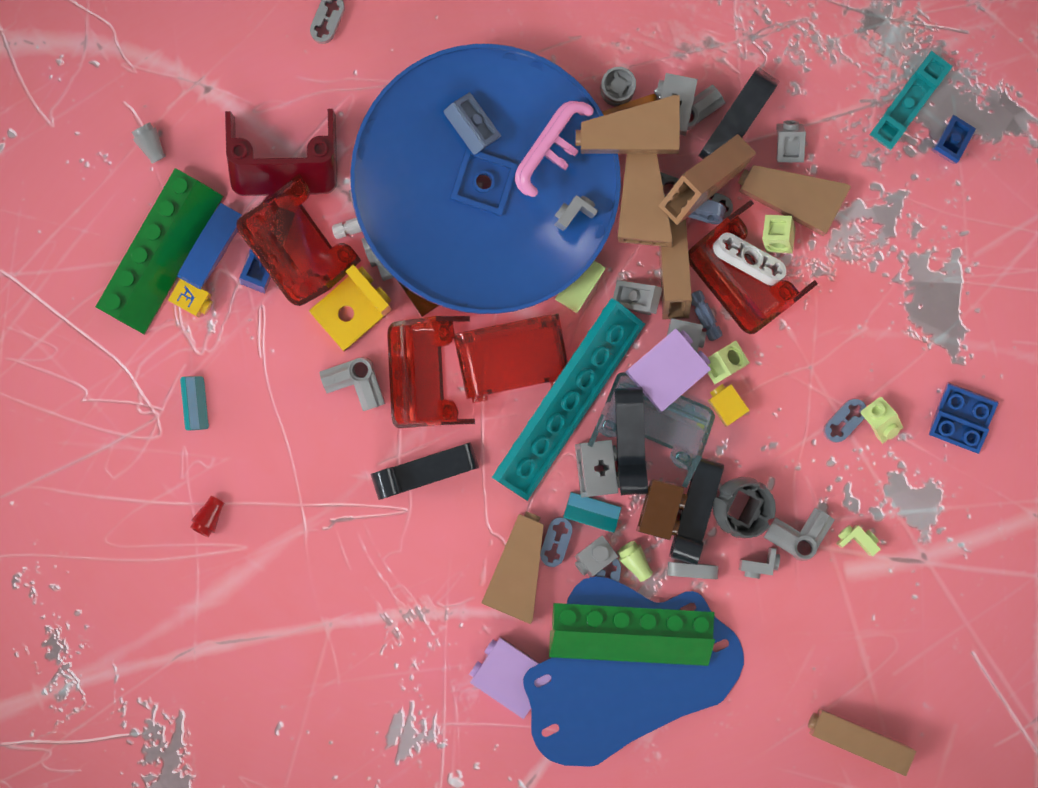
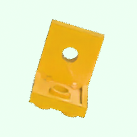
(359, 294)

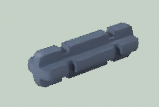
(705, 316)

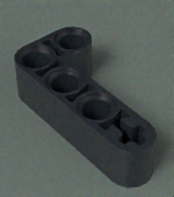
(742, 111)
(631, 441)
(424, 471)
(697, 510)

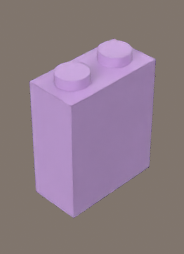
(669, 369)
(503, 676)

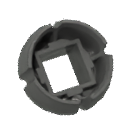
(755, 514)

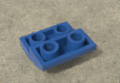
(963, 418)

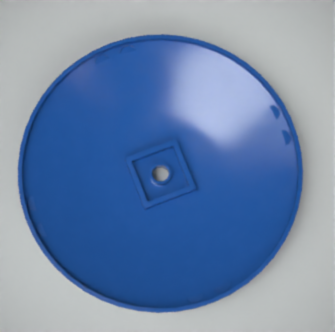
(421, 193)

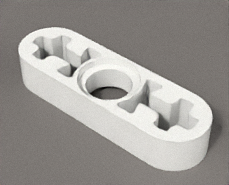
(735, 243)

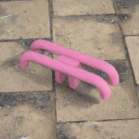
(544, 142)

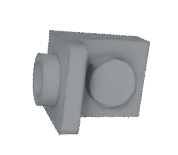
(790, 141)

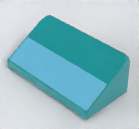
(194, 403)
(592, 512)

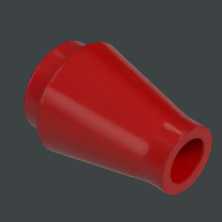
(207, 517)

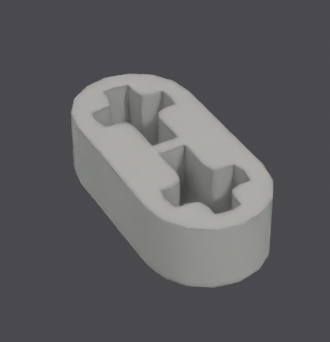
(321, 17)
(693, 571)

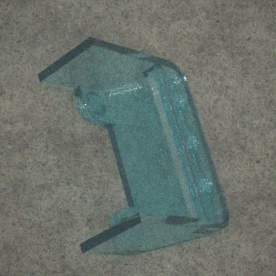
(681, 426)

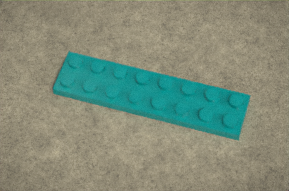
(569, 399)

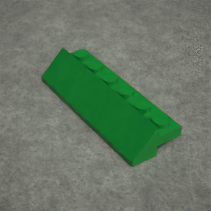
(159, 251)
(631, 634)

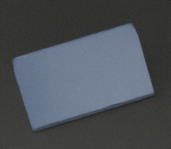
(471, 123)

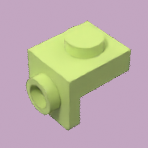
(882, 419)
(866, 540)

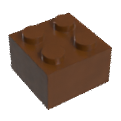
(661, 510)

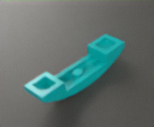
(910, 100)

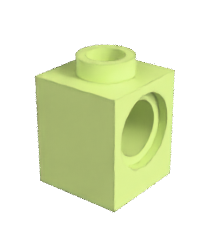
(779, 234)
(726, 362)

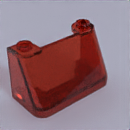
(293, 245)
(510, 356)

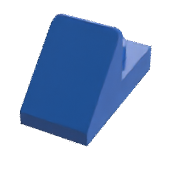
(954, 140)

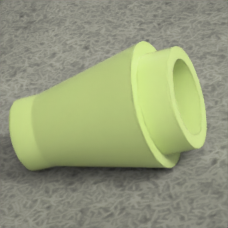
(635, 560)

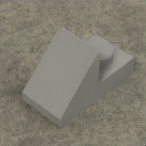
(638, 296)

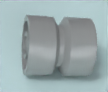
(618, 86)

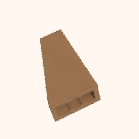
(636, 130)
(706, 178)
(805, 198)
(640, 213)
(675, 274)
(516, 574)
(861, 741)

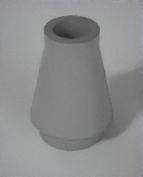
(149, 142)

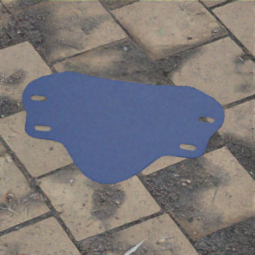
(616, 702)

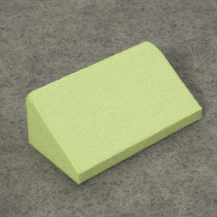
(577, 293)

